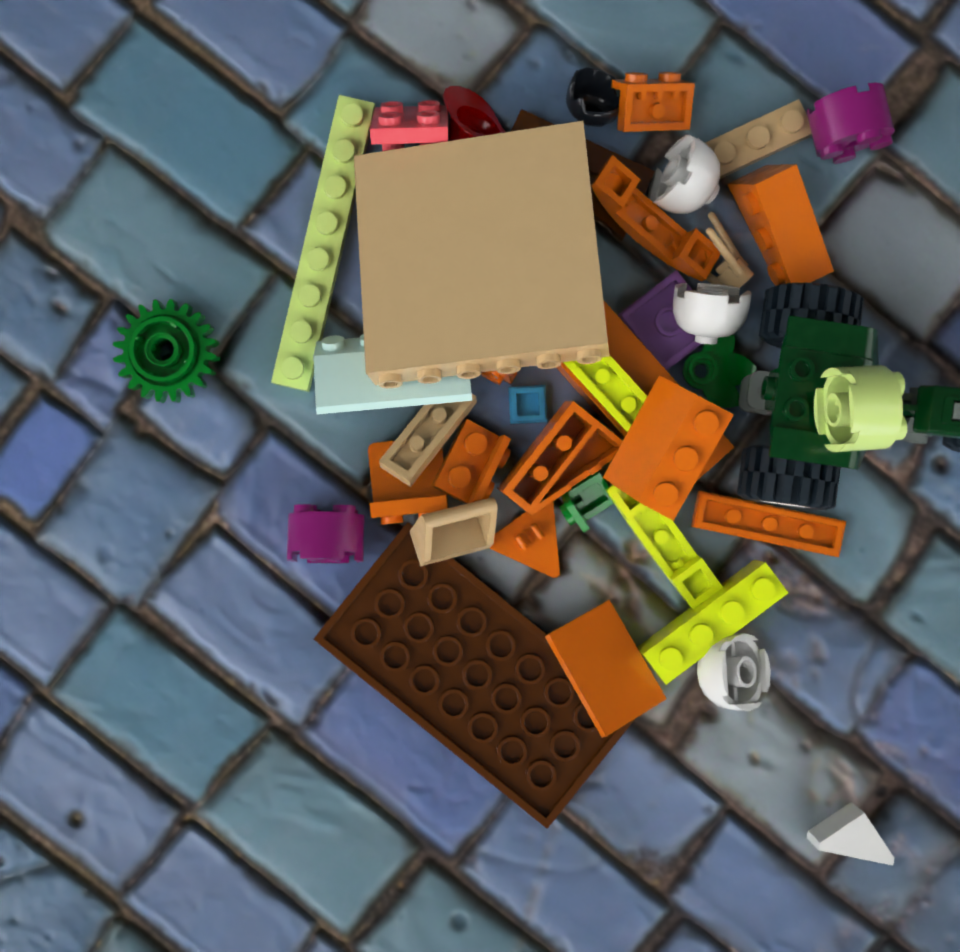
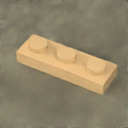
(761, 138)
(424, 439)

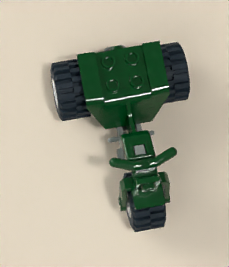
(818, 331)

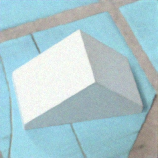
(851, 835)

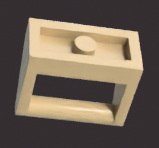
(455, 531)

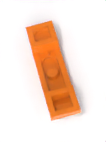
(651, 226)

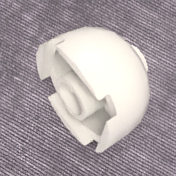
(688, 177)
(710, 310)
(735, 673)

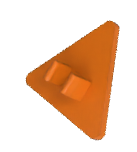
(531, 541)

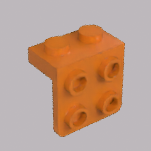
(395, 498)

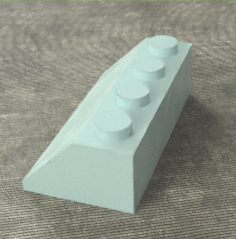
(345, 386)

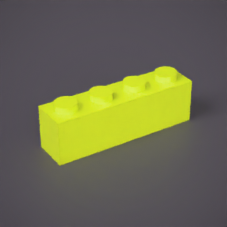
(720, 616)

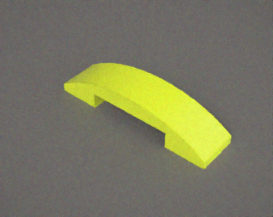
(668, 549)

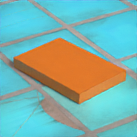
(605, 668)

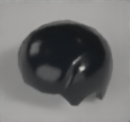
(592, 98)

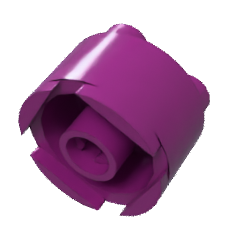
(851, 122)
(325, 534)

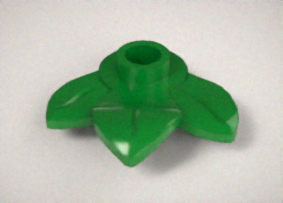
(723, 372)

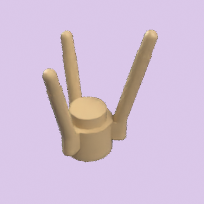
(733, 269)

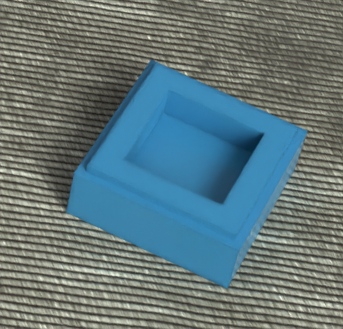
(527, 404)

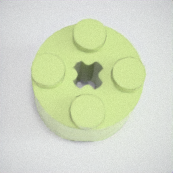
(860, 408)

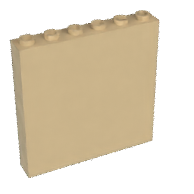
(479, 256)

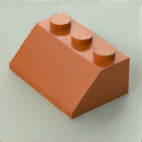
(667, 447)

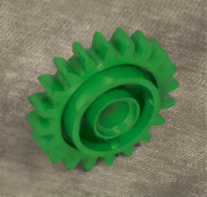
(150, 334)

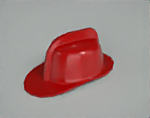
(469, 114)

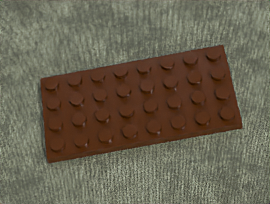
(469, 676)

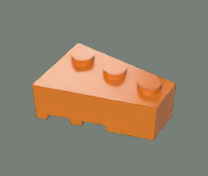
(782, 223)
(559, 458)

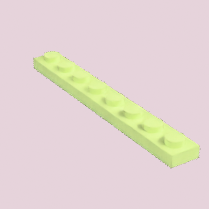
(323, 244)

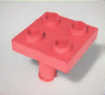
(399, 124)

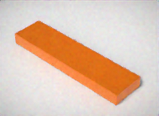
(768, 523)

